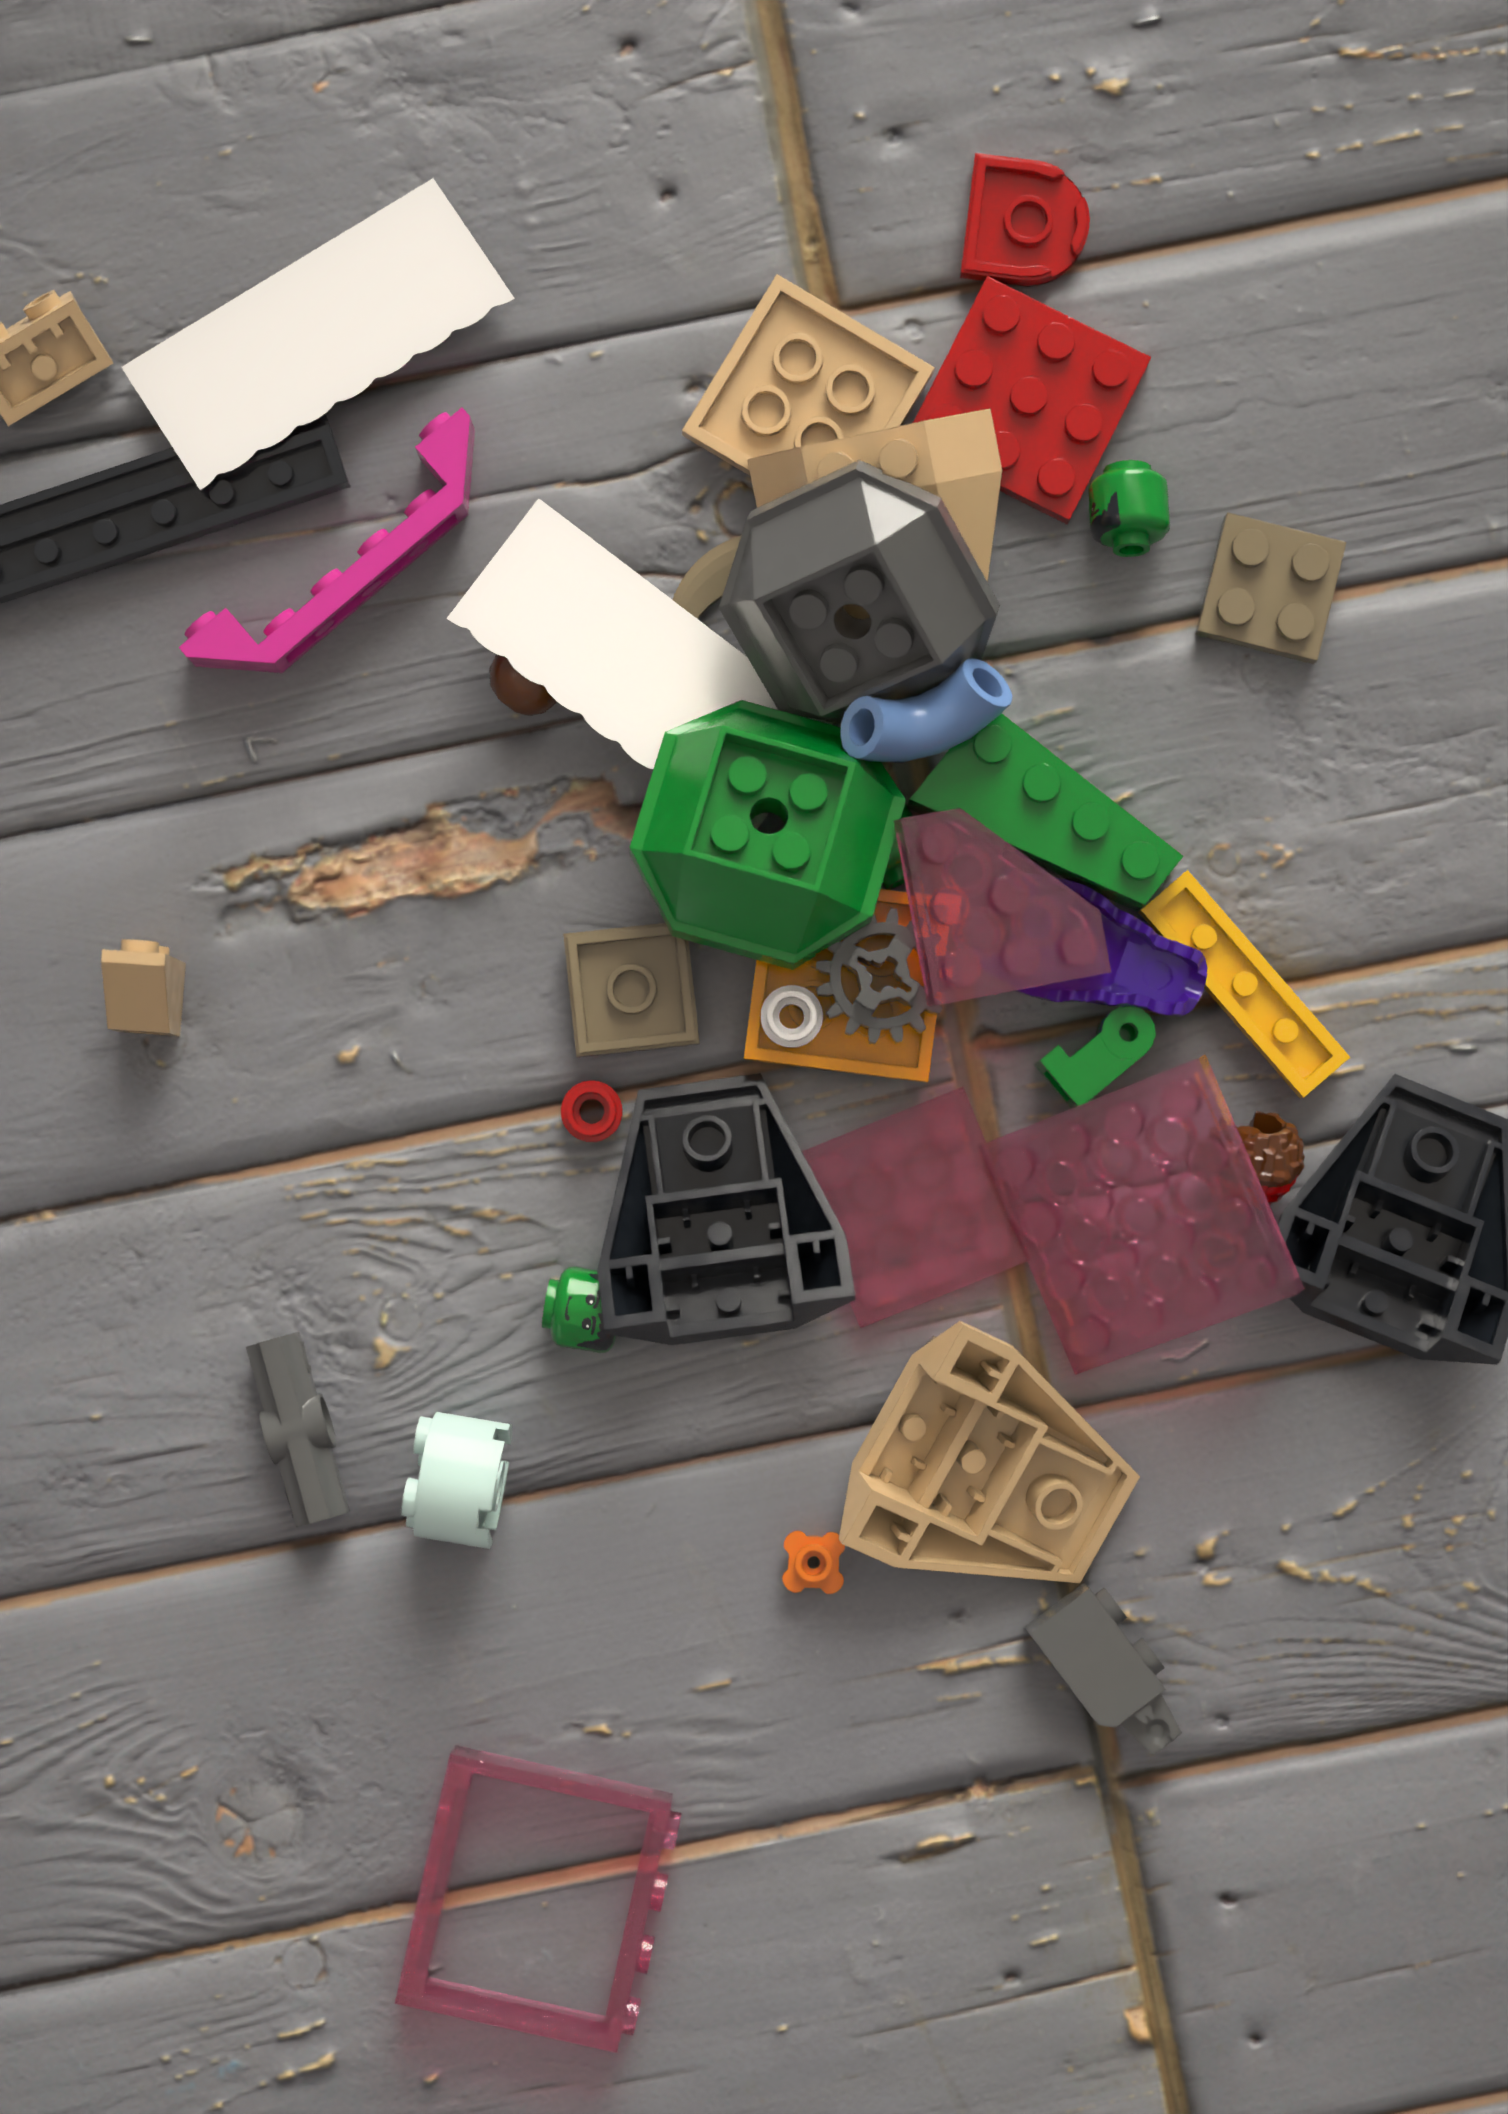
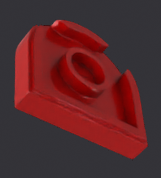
(1022, 221)

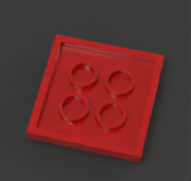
(1049, 388)

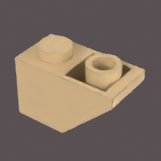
(143, 988)

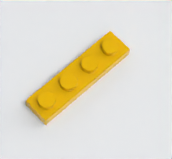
(1247, 986)

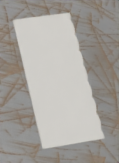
(316, 333)
(602, 637)

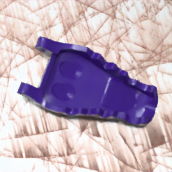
(1144, 967)

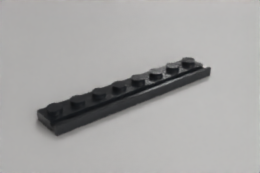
(155, 507)

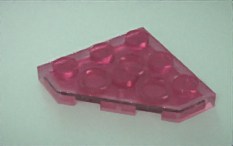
(989, 913)

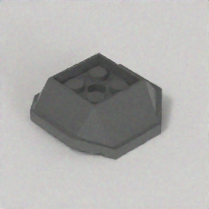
(865, 545)

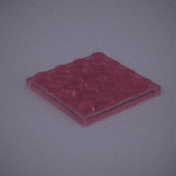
(1141, 1216)

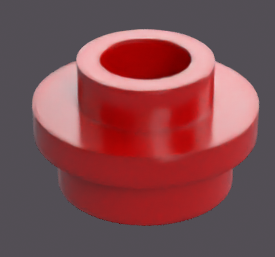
(577, 1097)

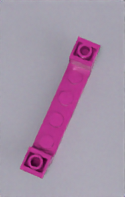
(448, 455)

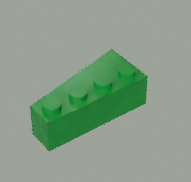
(1048, 813)

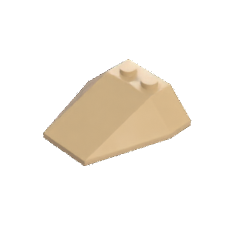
(943, 455)
(982, 1469)

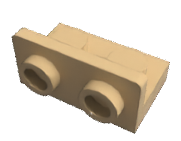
(46, 355)

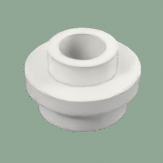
(798, 997)

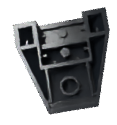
(717, 1221)
(1409, 1228)

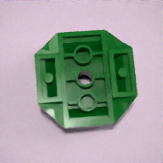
(753, 890)

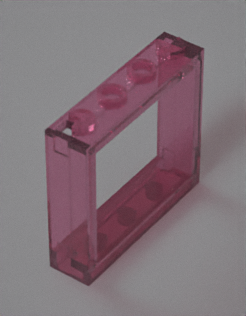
(510, 2011)

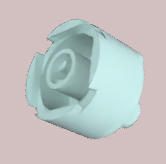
(458, 1479)

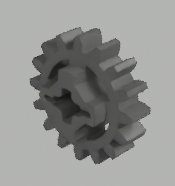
(861, 1012)

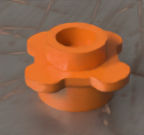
(799, 1573)

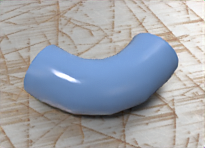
(927, 722)

